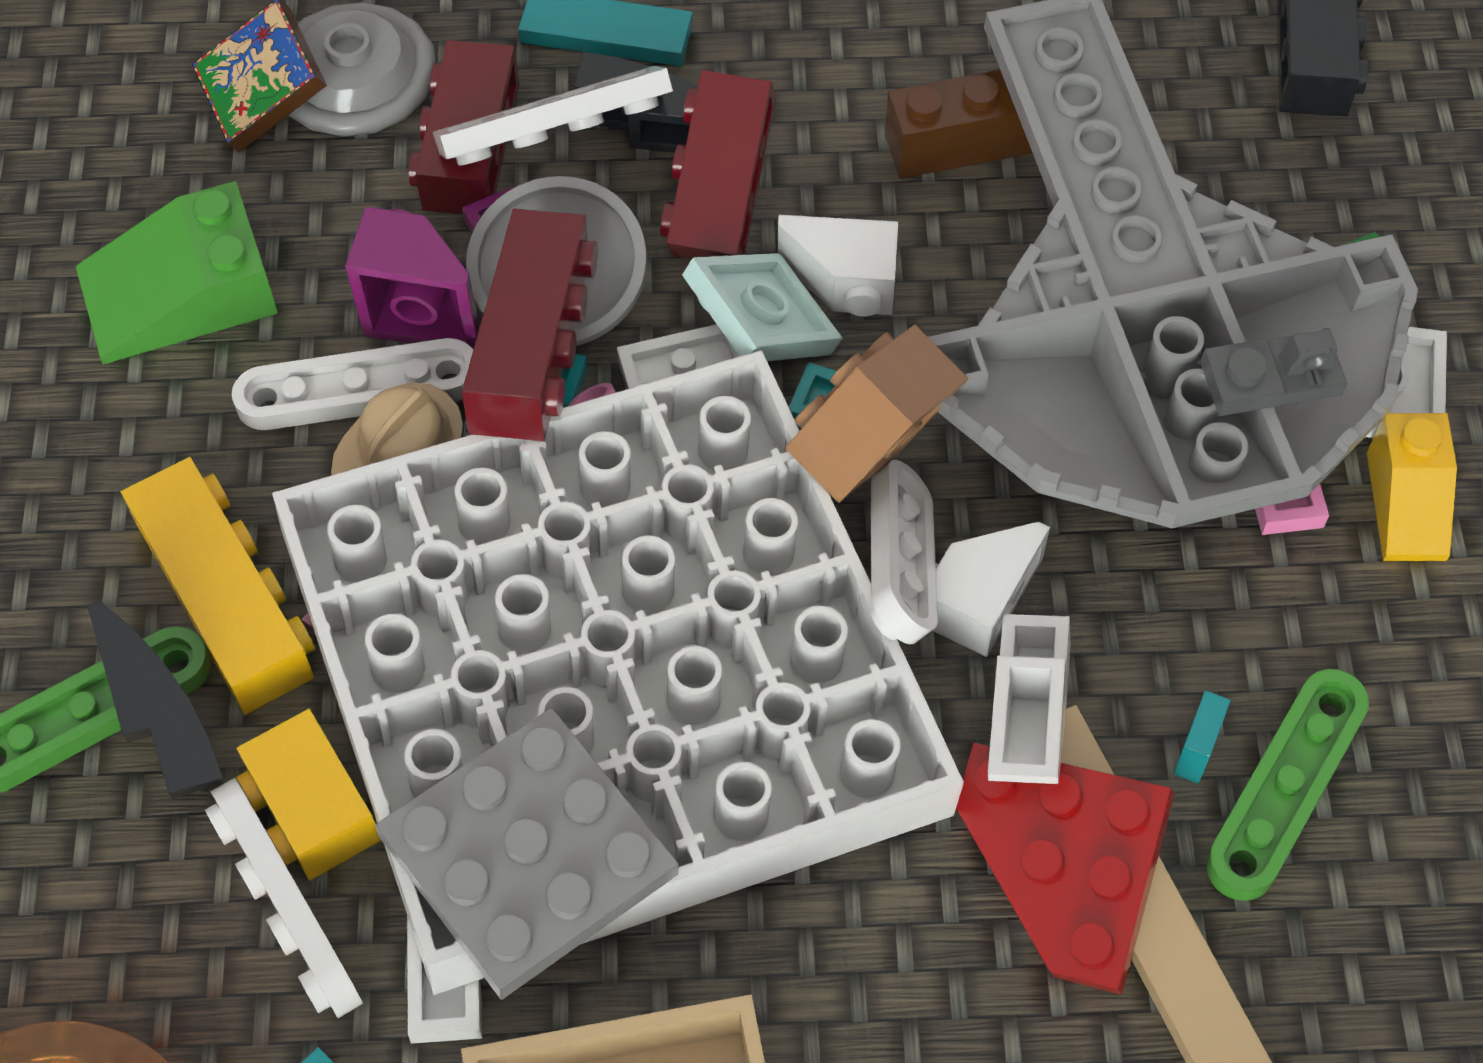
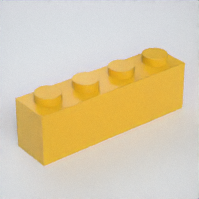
(219, 585)

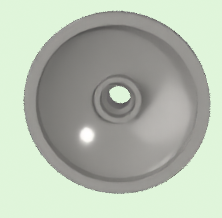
(609, 221)

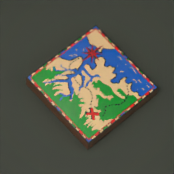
(258, 75)

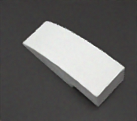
(1030, 699)

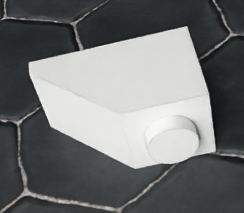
(843, 260)
(983, 581)

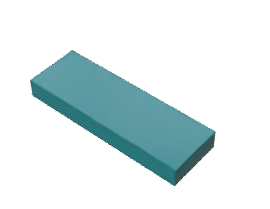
(608, 29)

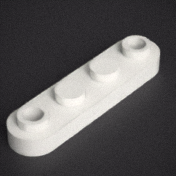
(344, 383)
(902, 554)
(294, 923)

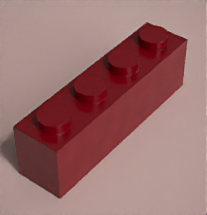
(528, 325)

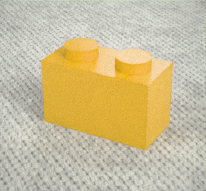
(308, 795)

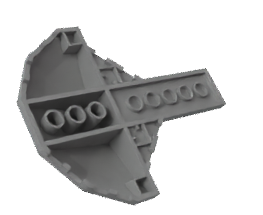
(1098, 340)

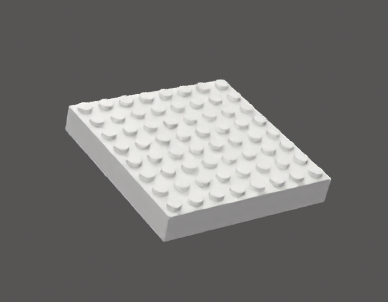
(657, 591)

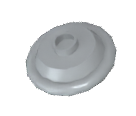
(372, 66)

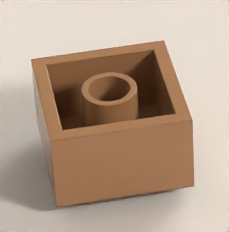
(873, 410)

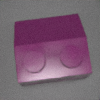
(409, 281)

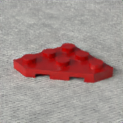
(1071, 861)

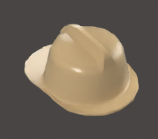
(398, 424)

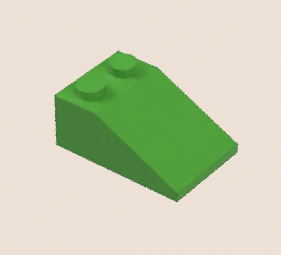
(176, 276)

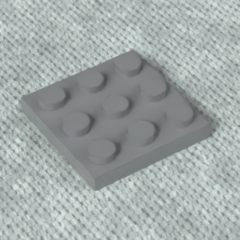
(526, 852)

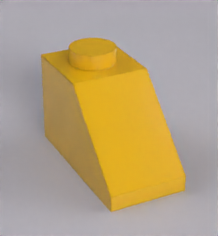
(1413, 485)

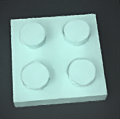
(761, 306)

